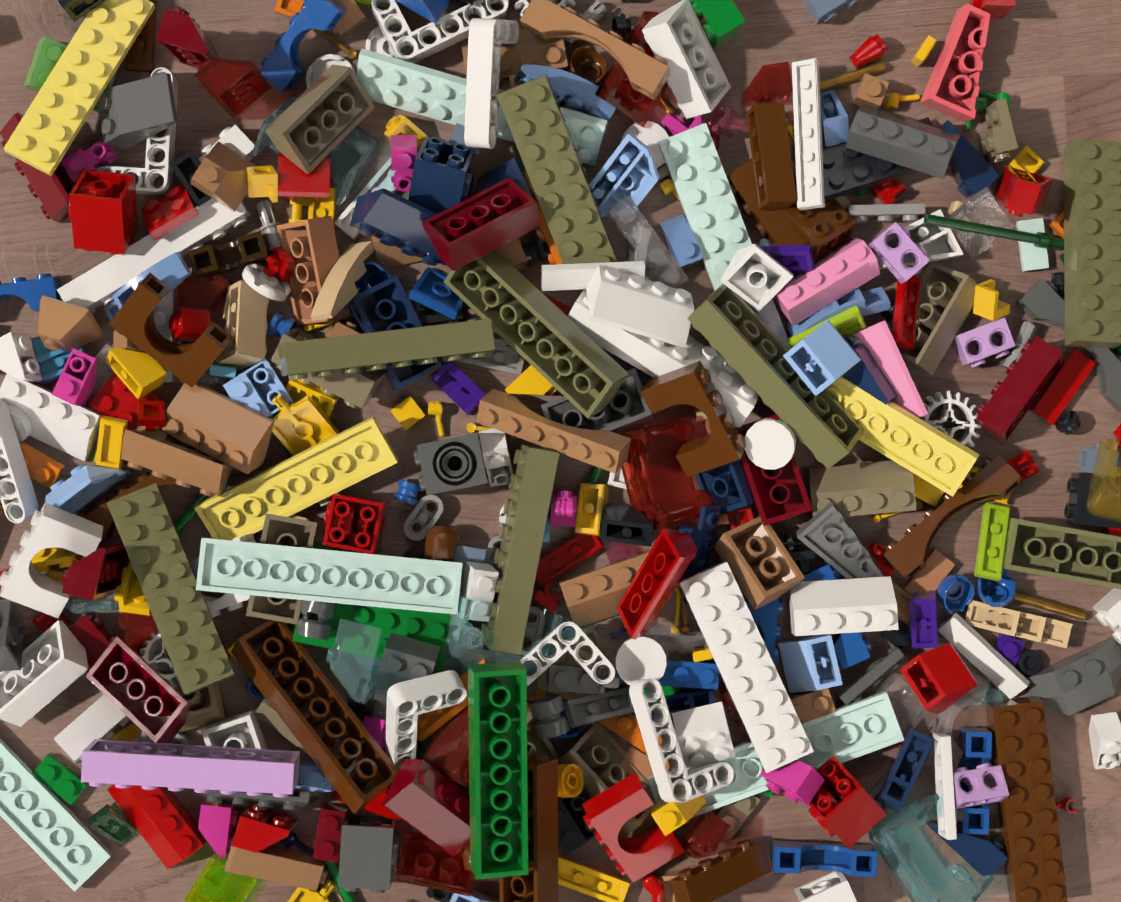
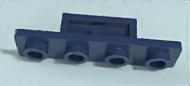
(703, 537)

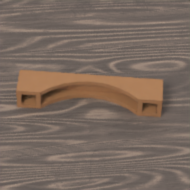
(551, 21)
(593, 447)

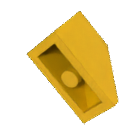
(136, 370)
(530, 383)
(673, 815)

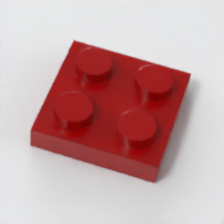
(169, 211)
(119, 402)

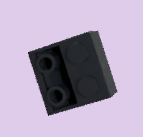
(571, 825)

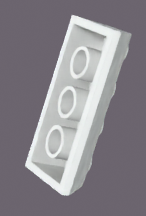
(693, 66)
(639, 305)
(53, 419)
(843, 606)
(45, 672)

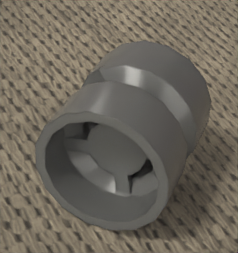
(312, 627)
(548, 712)

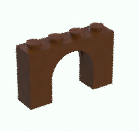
(137, 324)
(694, 387)

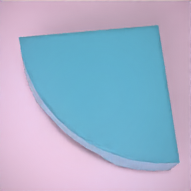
(223, 371)
(546, 538)

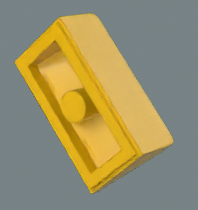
(591, 508)

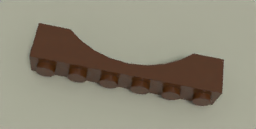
(991, 483)
(102, 514)

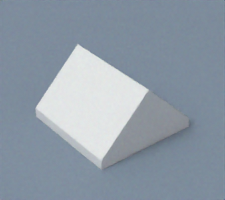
(755, 276)

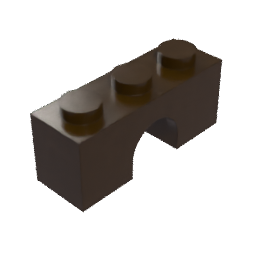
(230, 256)

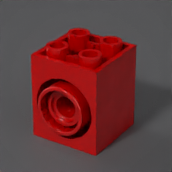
(103, 211)
(355, 523)
(843, 804)

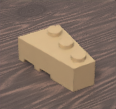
(247, 325)

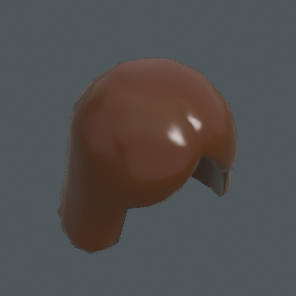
(441, 543)

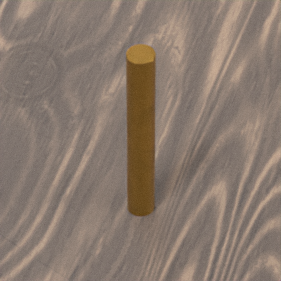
(851, 76)
(1049, 606)

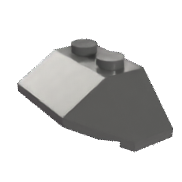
(1079, 679)

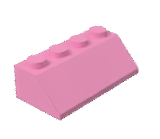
(831, 279)
(887, 355)

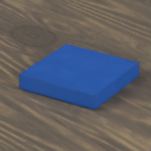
(435, 294)

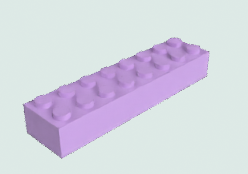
(190, 767)

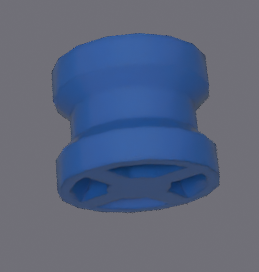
(280, 325)
(407, 492)

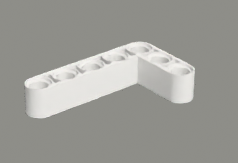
(444, 39)
(483, 78)
(153, 146)
(15, 483)
(572, 647)
(412, 698)
(670, 750)

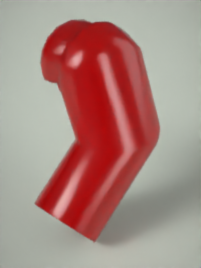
(876, 550)
(654, 887)

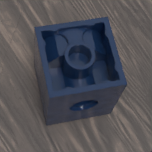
(441, 175)

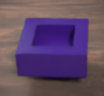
(1009, 648)

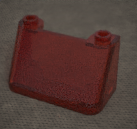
(655, 477)

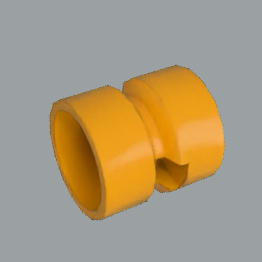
(569, 780)

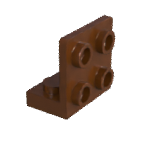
(824, 226)

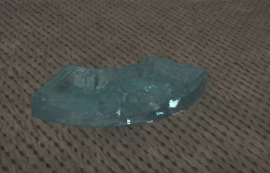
(85, 605)

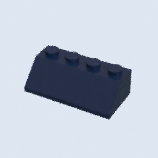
(395, 223)
(387, 309)

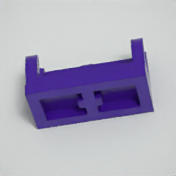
(458, 387)
(923, 620)

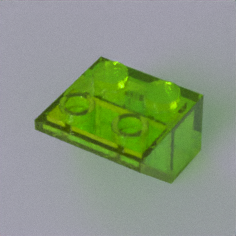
(219, 885)

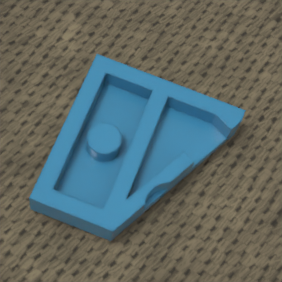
(49, 361)

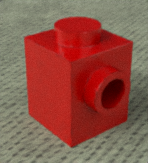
(188, 324)

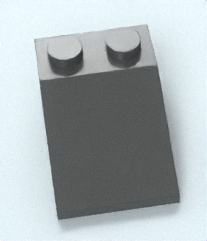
(136, 110)
(404, 661)

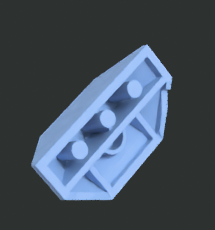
(627, 172)
(84, 487)

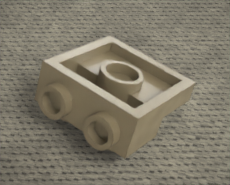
(1000, 139)

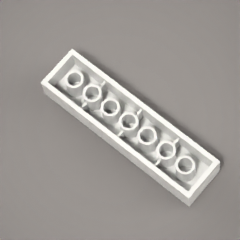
(659, 358)
(746, 666)

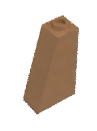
(278, 866)

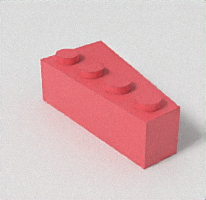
(958, 67)

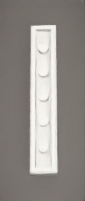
(808, 134)

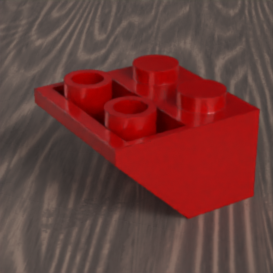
(296, 183)
(939, 678)
(261, 828)

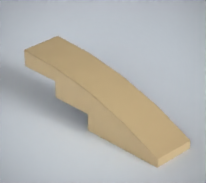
(339, 284)
(1018, 624)

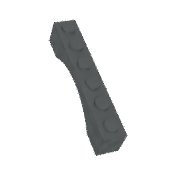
(1045, 305)

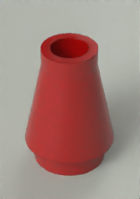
(869, 51)

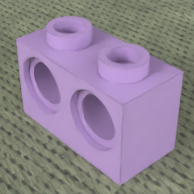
(893, 257)
(982, 338)
(979, 792)

